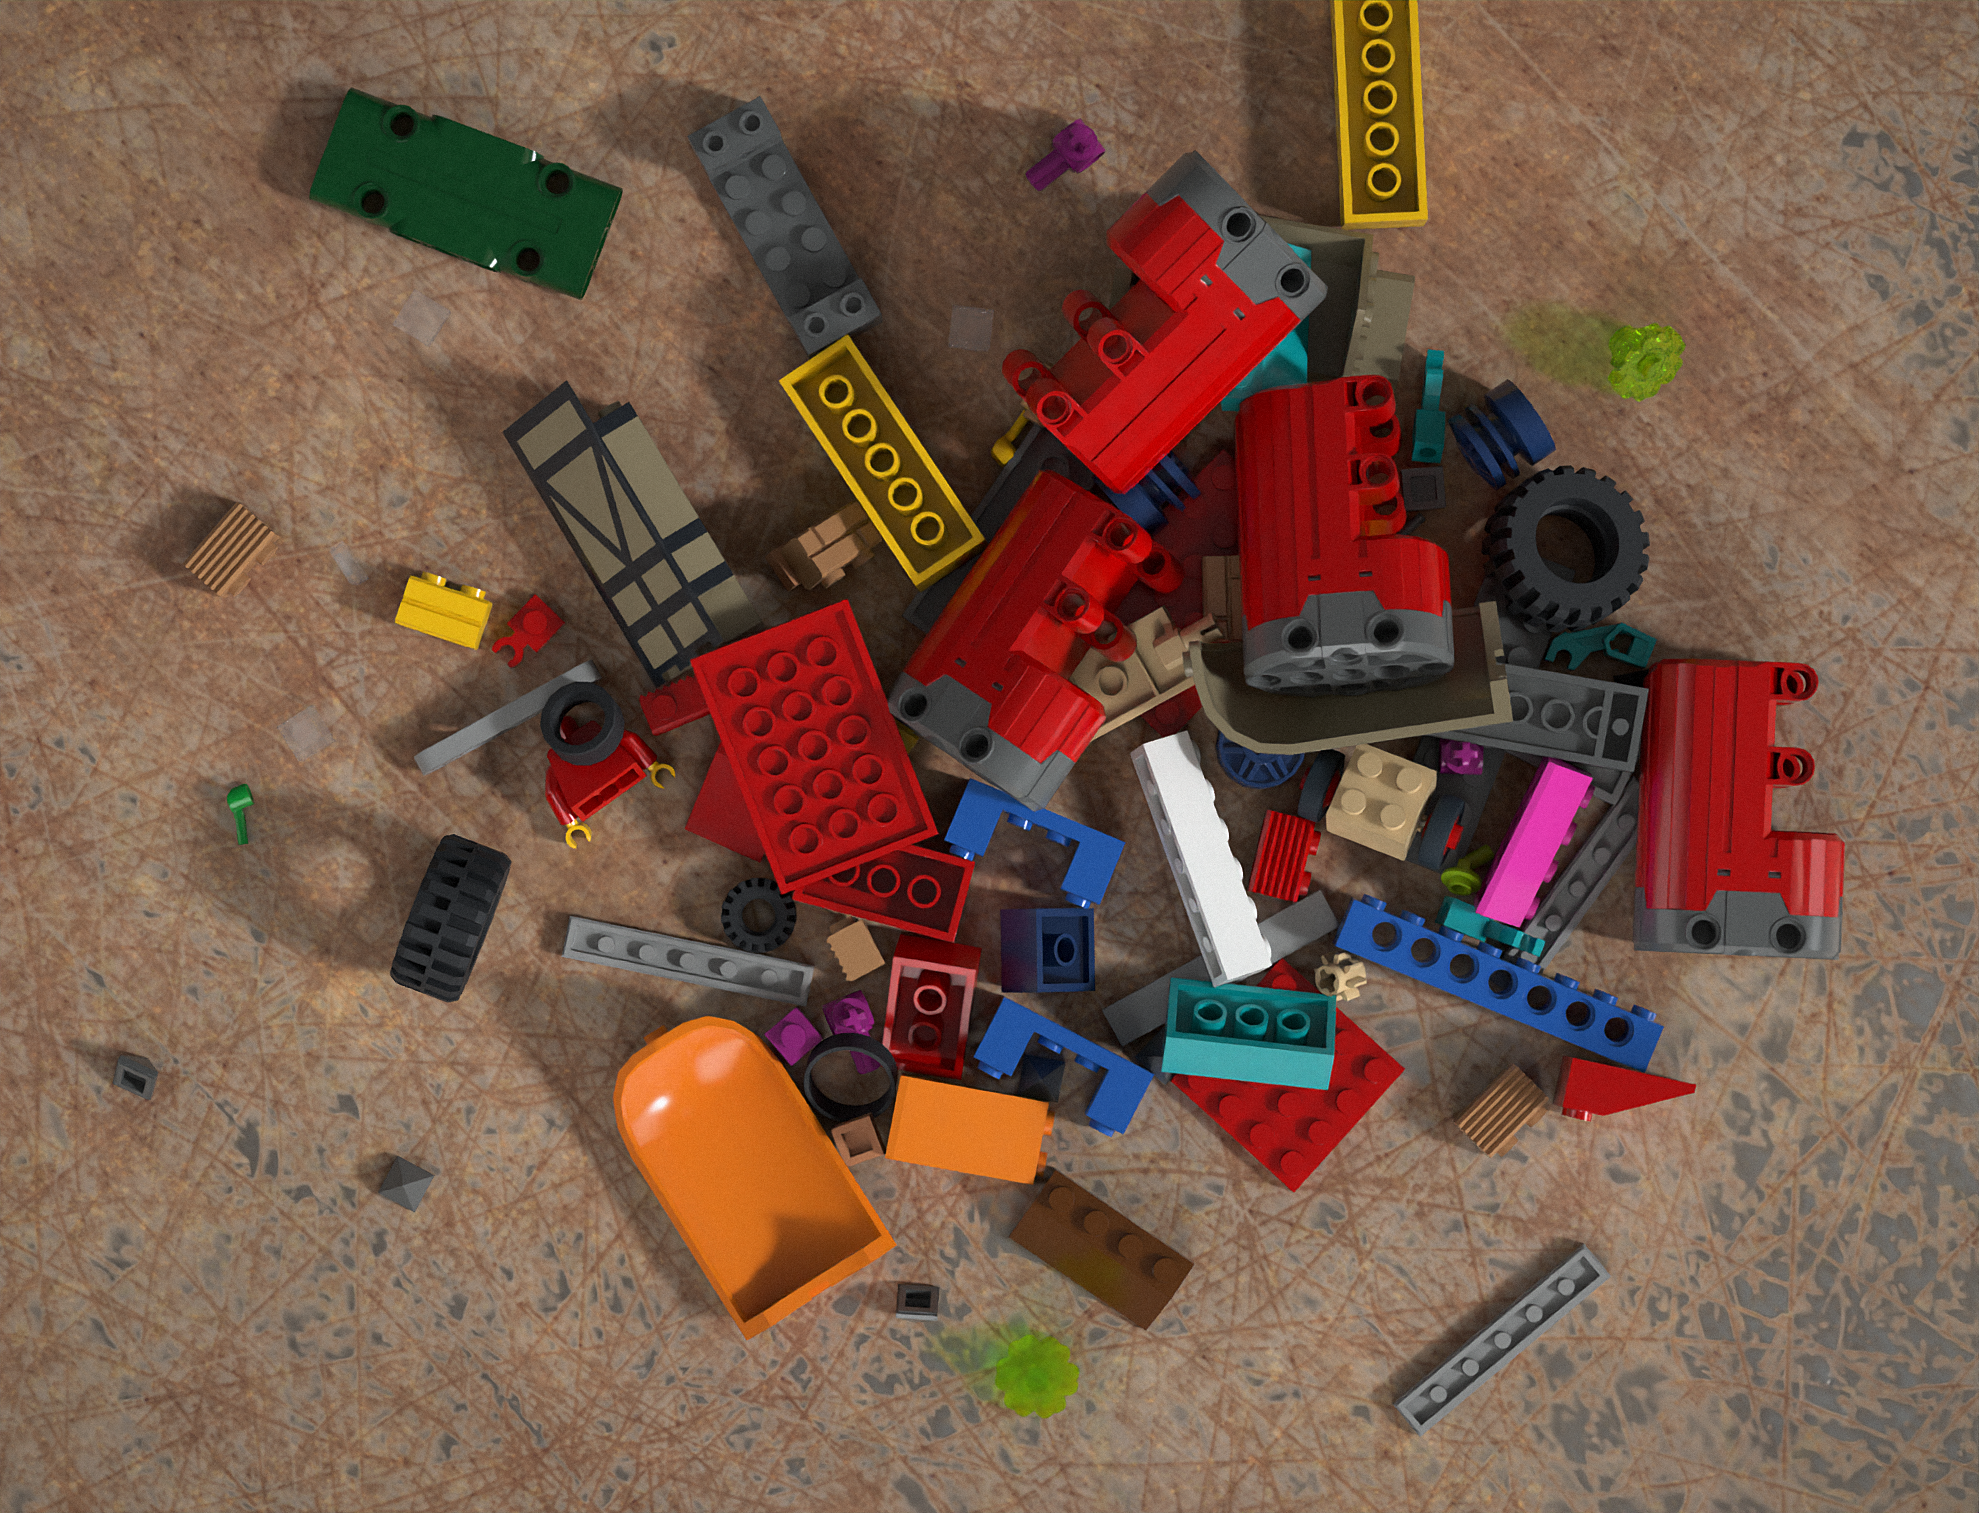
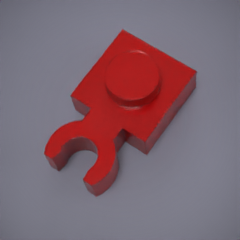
(533, 626)

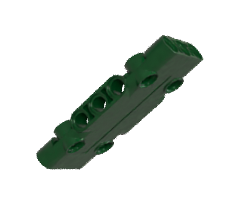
(465, 193)

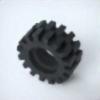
(733, 915)

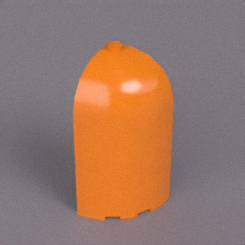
(743, 1169)

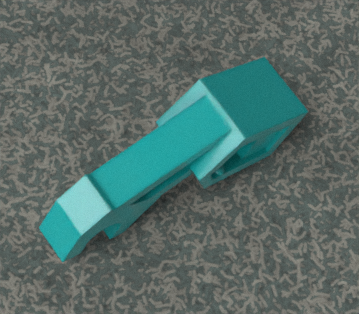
(1429, 422)
(1581, 643)
(1463, 918)

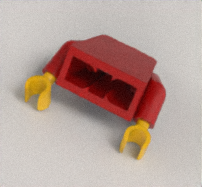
(586, 789)

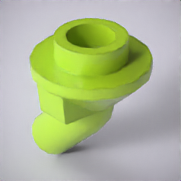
(1462, 878)

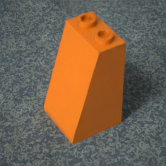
(969, 1129)

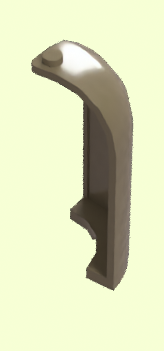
(1282, 724)

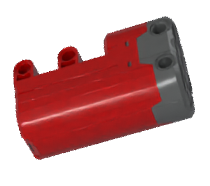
(1203, 315)
(1322, 576)
(1002, 652)
(1705, 845)

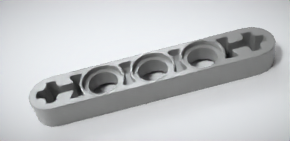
(500, 720)

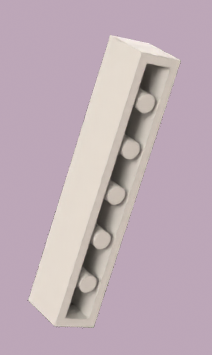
(1201, 858)

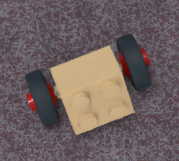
(1381, 803)

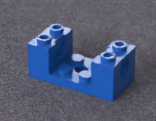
(1092, 860)
(1117, 1091)

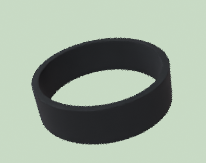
(851, 1042)

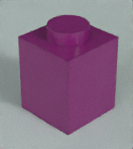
(794, 1036)

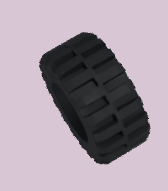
(1605, 520)
(450, 918)

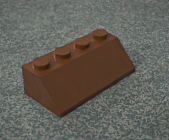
(1101, 1249)

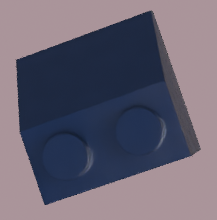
(1047, 950)

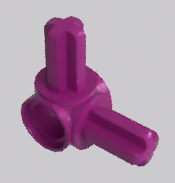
(1073, 150)
(1460, 757)
(852, 1015)

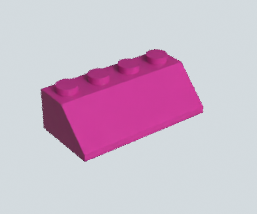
(1532, 841)

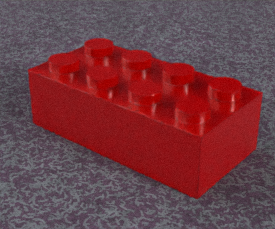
(901, 889)

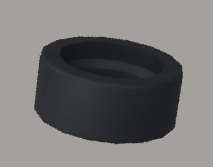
(561, 703)

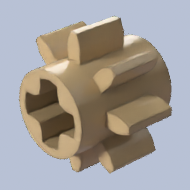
(1340, 975)

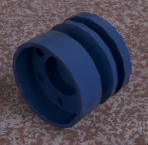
(1496, 438)
(1155, 488)
(1253, 769)

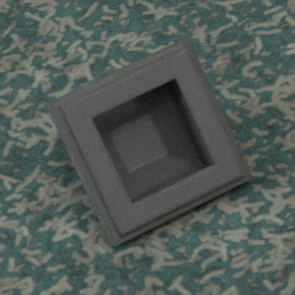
(1151, 1057)
(136, 1075)
(1041, 1078)
(406, 1184)
(917, 1303)

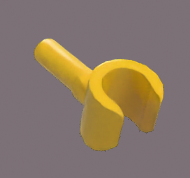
(1003, 449)

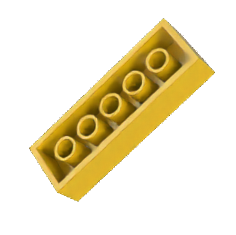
(1379, 114)
(884, 463)

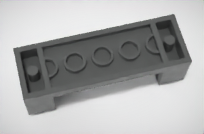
(784, 228)
(1566, 719)

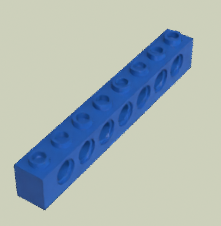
(1631, 1048)

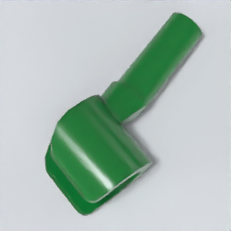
(238, 799)

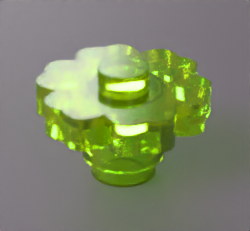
(1644, 359)
(1036, 1376)

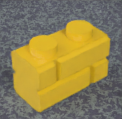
(444, 611)

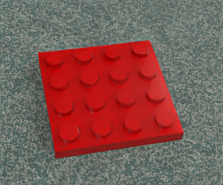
(1292, 1125)

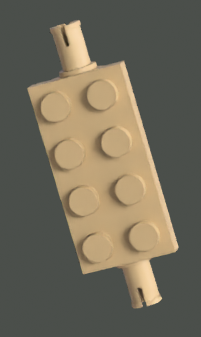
(1149, 674)

